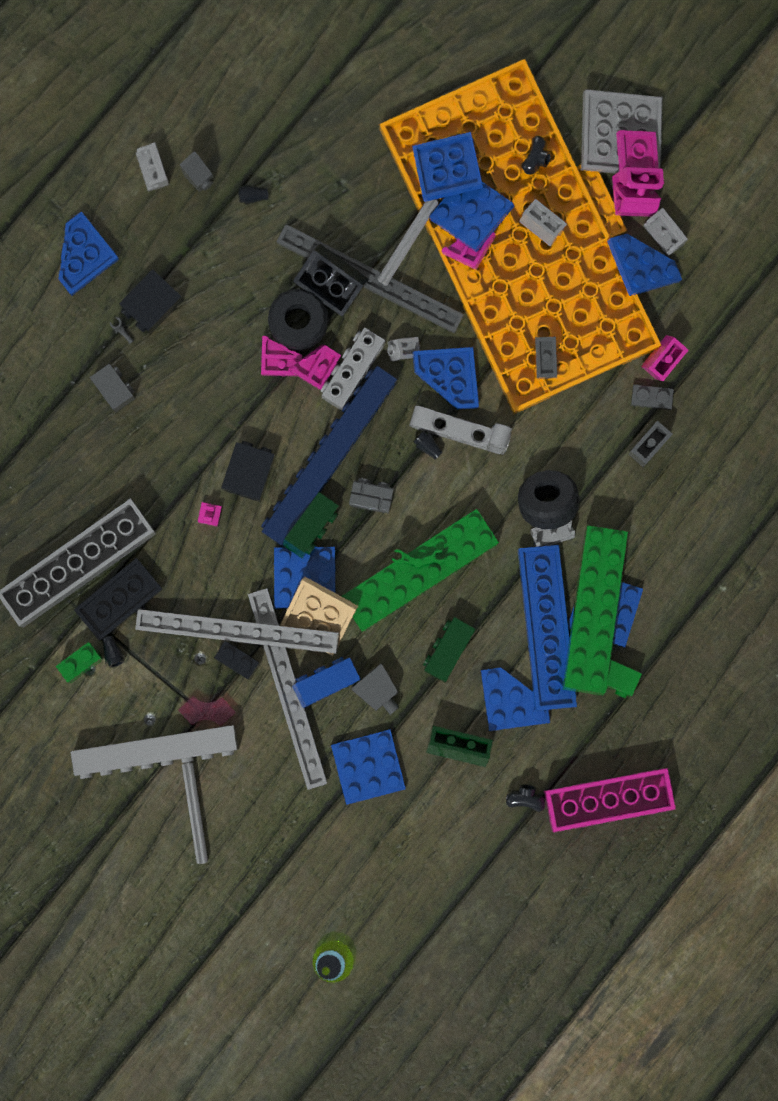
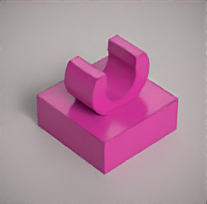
(209, 514)

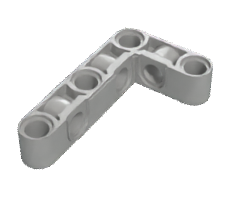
(495, 438)

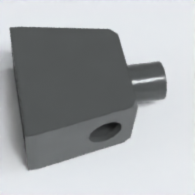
(377, 690)

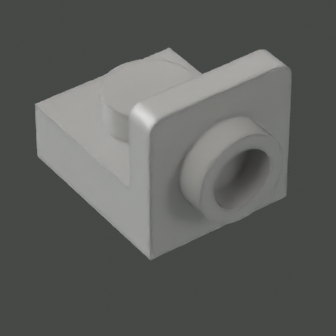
(402, 348)

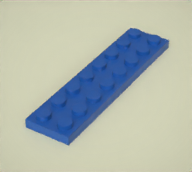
(546, 625)

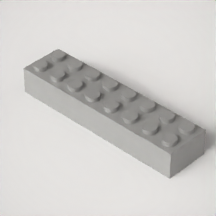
(76, 563)

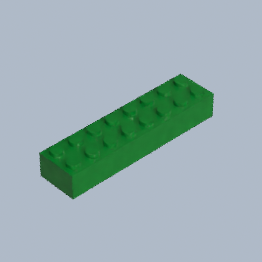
(403, 583)
(595, 610)

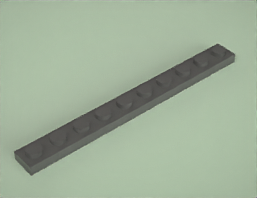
(394, 291)

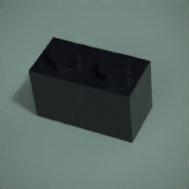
(237, 660)

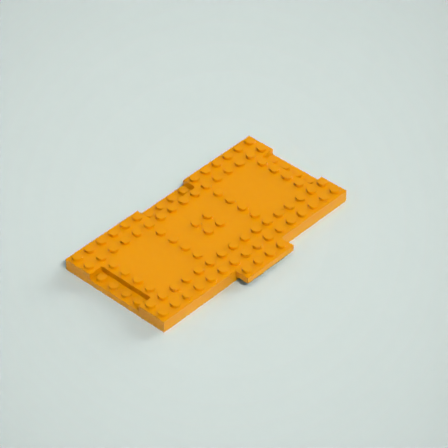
(522, 282)

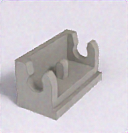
(152, 167)
(542, 222)
(665, 232)
(552, 536)

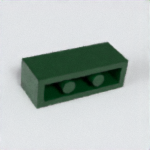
(311, 526)
(448, 649)
(459, 746)

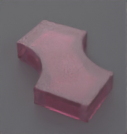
(215, 711)

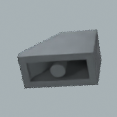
(197, 172)

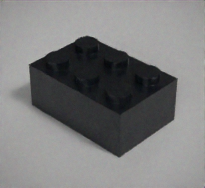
(331, 279)

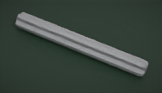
(407, 241)
(195, 813)

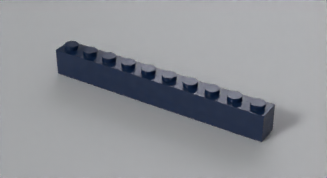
(330, 454)

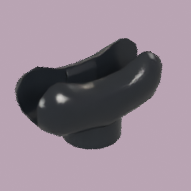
(537, 157)
(526, 798)

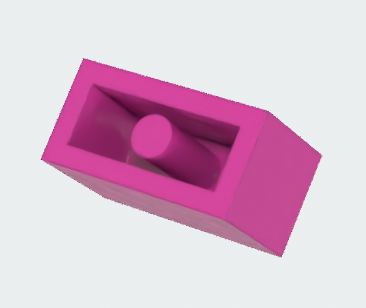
(664, 358)

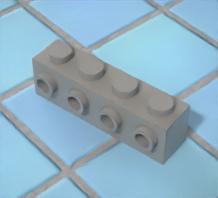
(353, 368)

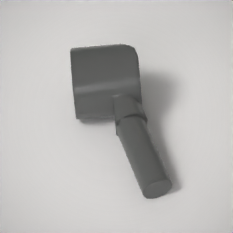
(120, 328)

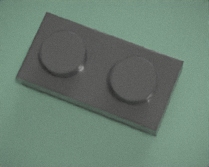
(545, 357)
(652, 397)

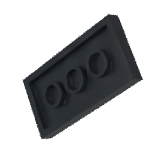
(118, 599)

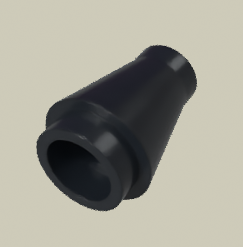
(252, 194)
(427, 444)
(112, 652)

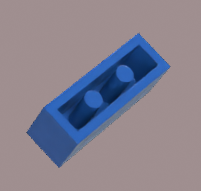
(325, 681)

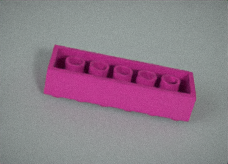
(609, 800)

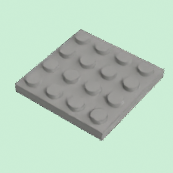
(608, 113)

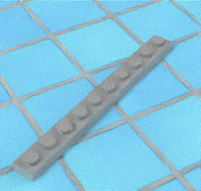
(237, 631)
(292, 708)

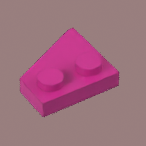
(465, 255)
(277, 358)
(316, 366)

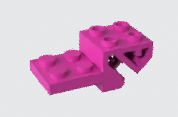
(637, 174)

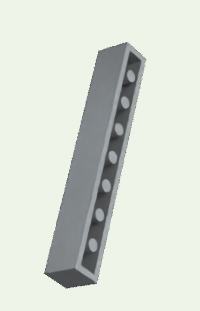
(154, 750)

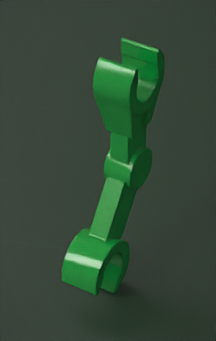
(406, 559)

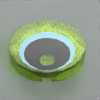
(333, 961)

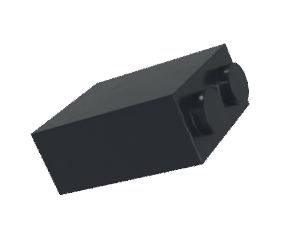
(150, 302)
(248, 471)

